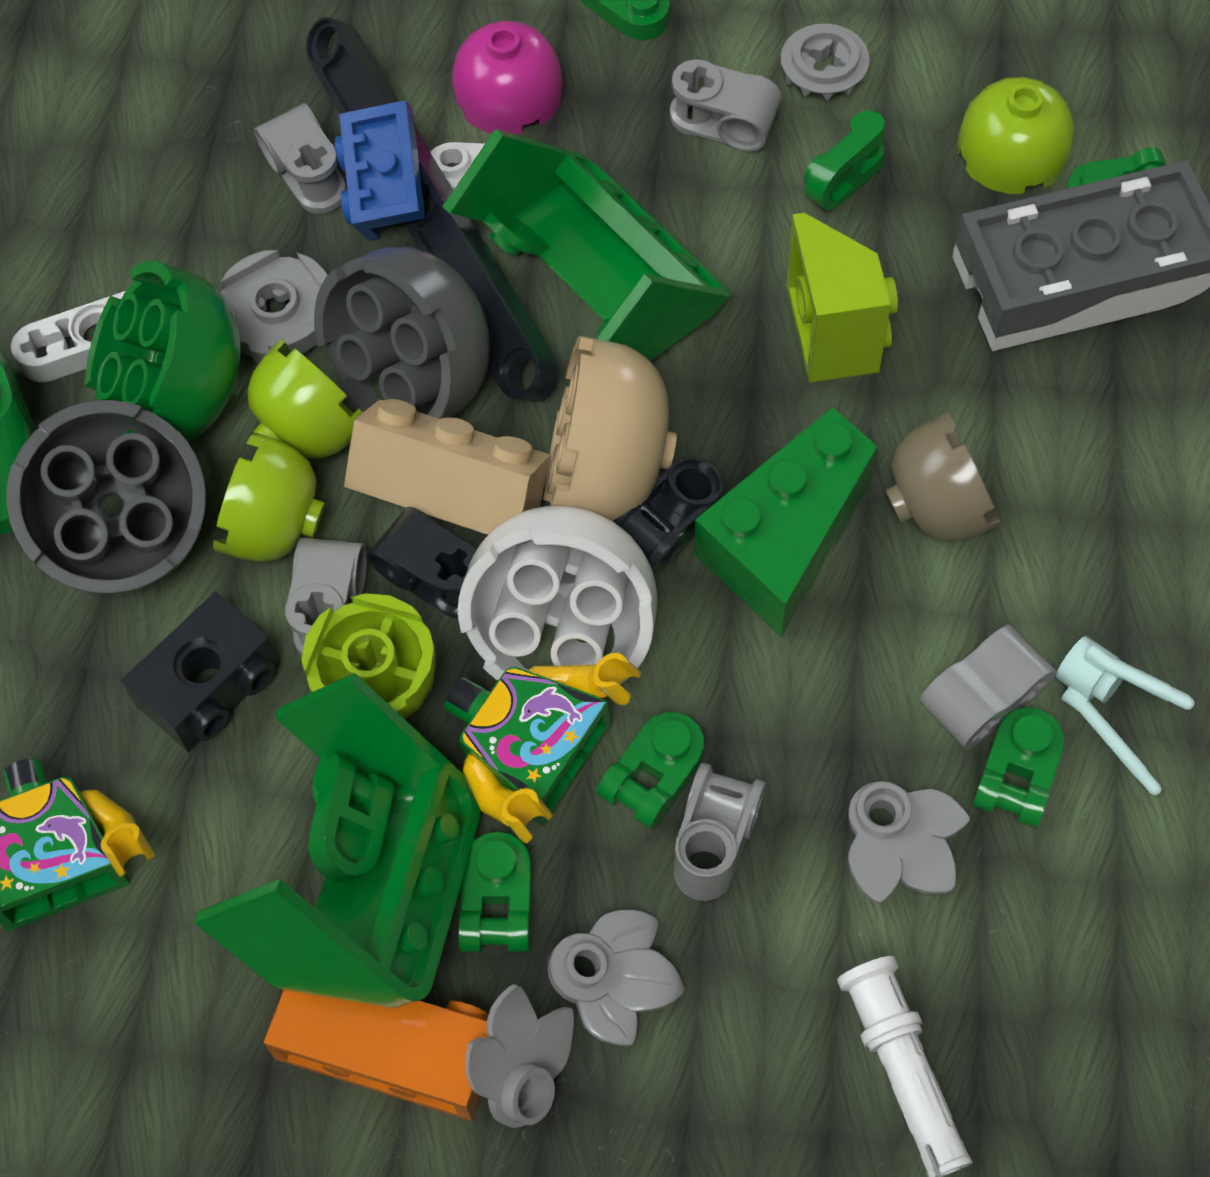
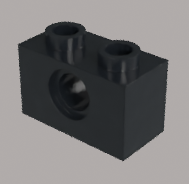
(207, 639)

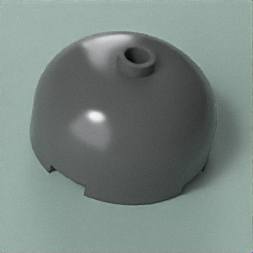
(412, 322)
(81, 460)

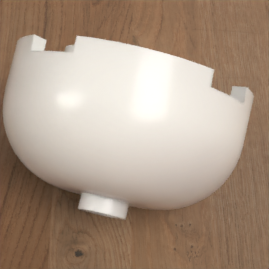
(559, 571)

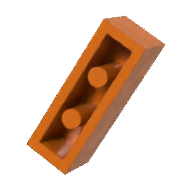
(398, 1051)

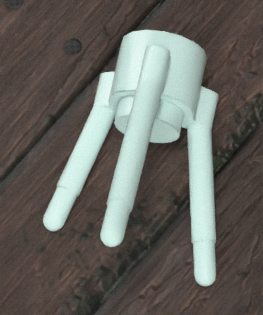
(1097, 673)

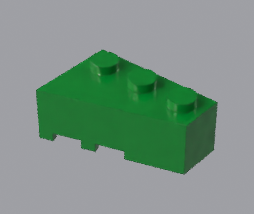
(786, 516)

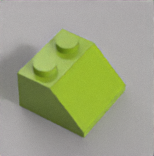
(837, 301)

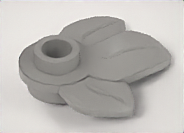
(907, 849)
(625, 978)
(519, 1058)

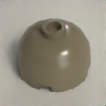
(940, 484)

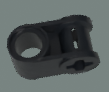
(669, 513)
(423, 559)

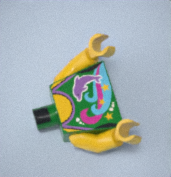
(534, 734)
(59, 845)

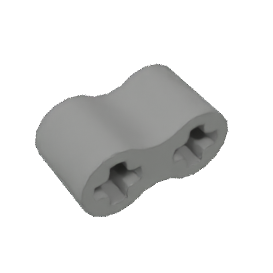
(987, 686)

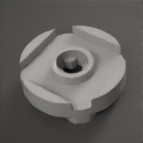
(267, 276)

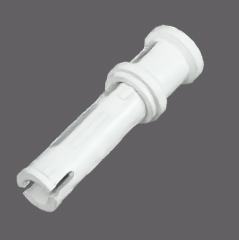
(893, 1034)

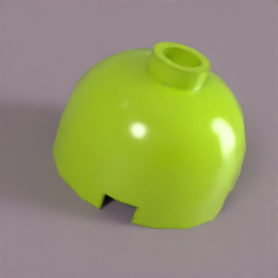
(1016, 135)
(299, 404)
(268, 503)
(378, 642)

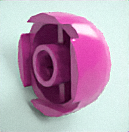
(507, 77)

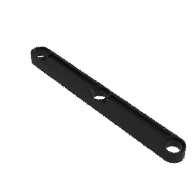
(357, 84)

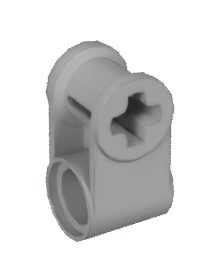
(728, 107)
(303, 158)
(323, 577)
(716, 821)

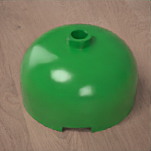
(167, 348)

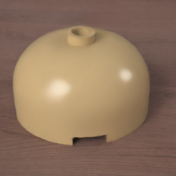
(609, 431)

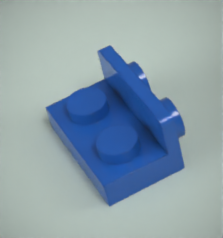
(380, 167)

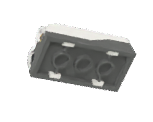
(1086, 254)

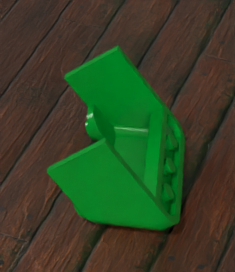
(592, 238)
(384, 930)

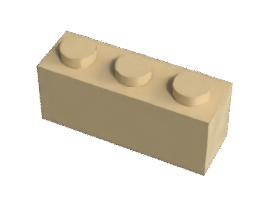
(443, 466)

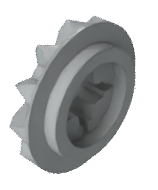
(815, 44)

